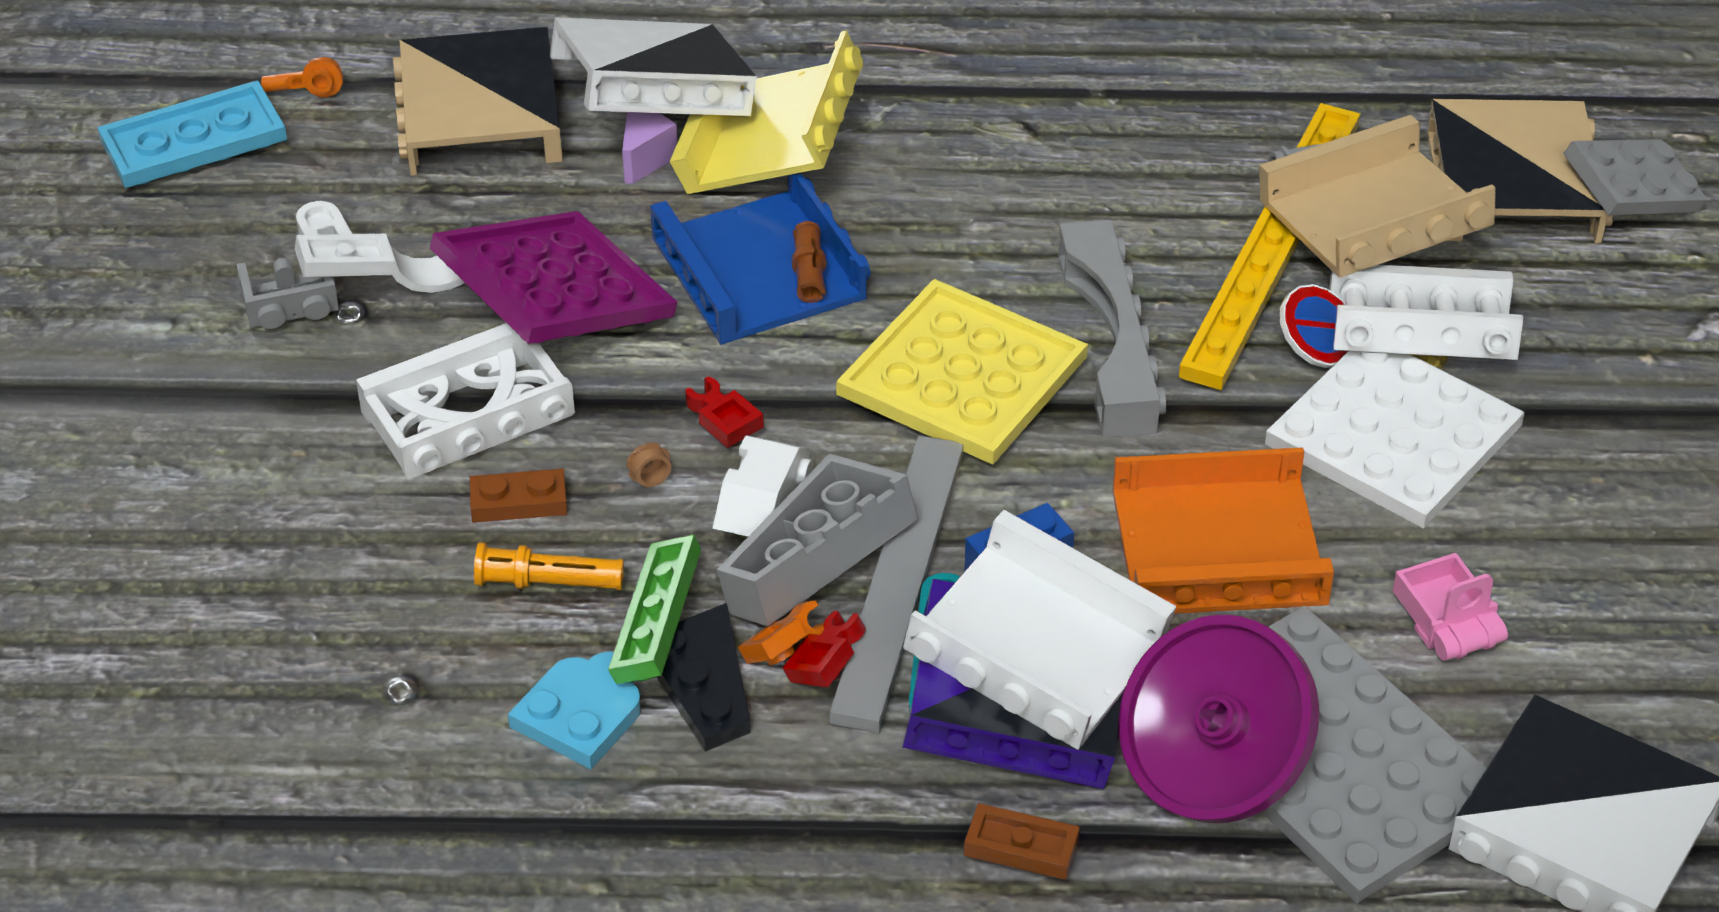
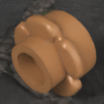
(649, 464)

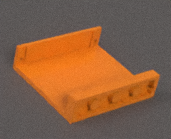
(1220, 530)

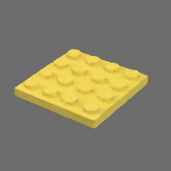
(962, 370)

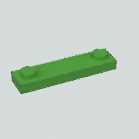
(655, 610)

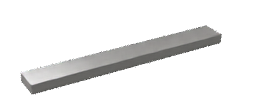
(897, 589)

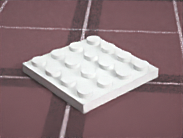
(1396, 431)

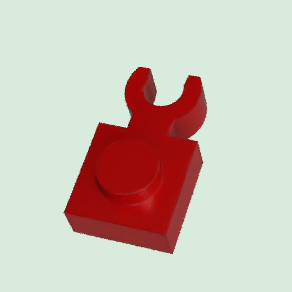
(724, 416)
(824, 655)

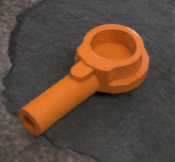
(320, 77)

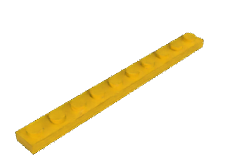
(1253, 274)

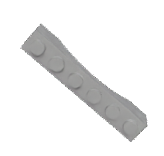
(1126, 384)

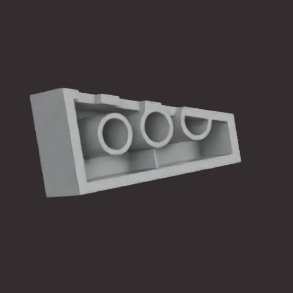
(815, 536)

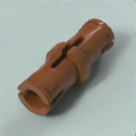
(809, 262)

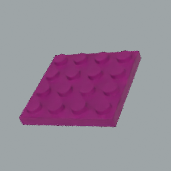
(553, 276)

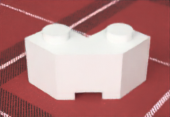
(761, 484)

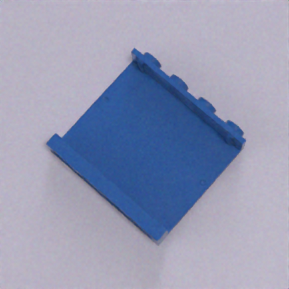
(741, 263)

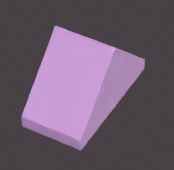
(647, 144)

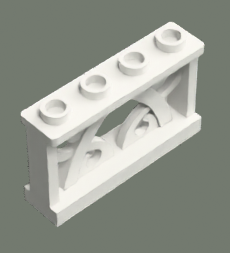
(482, 362)

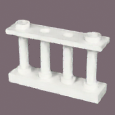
(1427, 312)

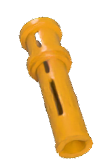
(524, 567)

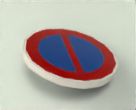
(1309, 324)

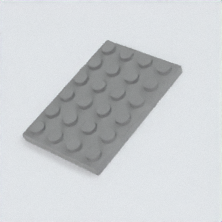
(1379, 775)

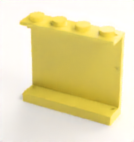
(787, 132)

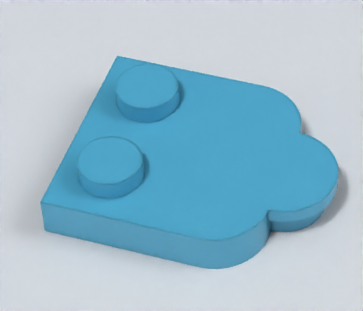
(578, 709)

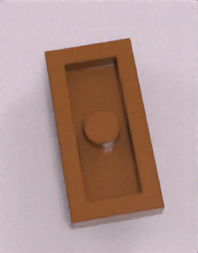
(518, 495)
(1021, 841)

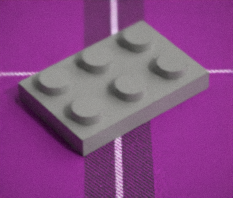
(1635, 176)

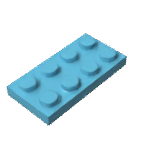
(191, 134)

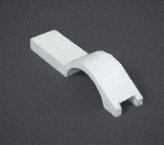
(369, 256)

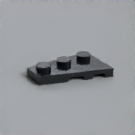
(706, 678)

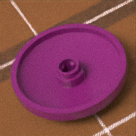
(1219, 719)

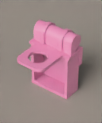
(1450, 606)

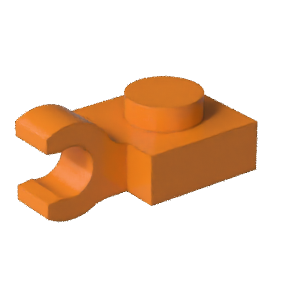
(776, 641)

